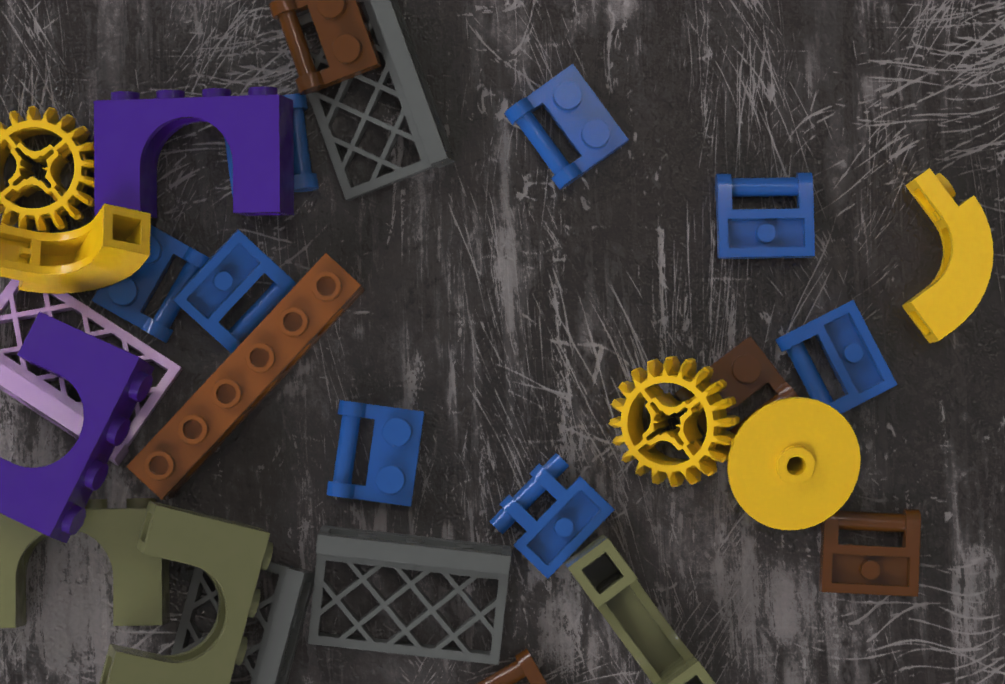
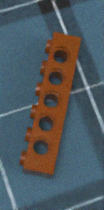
(245, 378)

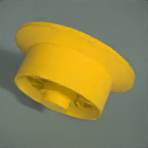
(793, 463)

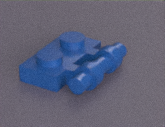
(562, 526)

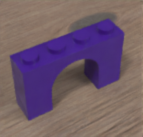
(134, 130)
(109, 386)

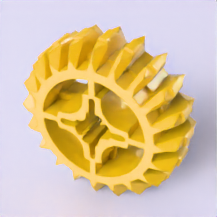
(55, 158)
(660, 406)

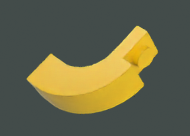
(965, 258)
(77, 259)

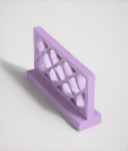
(54, 404)

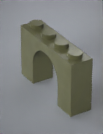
(233, 560)
(139, 579)
(634, 616)

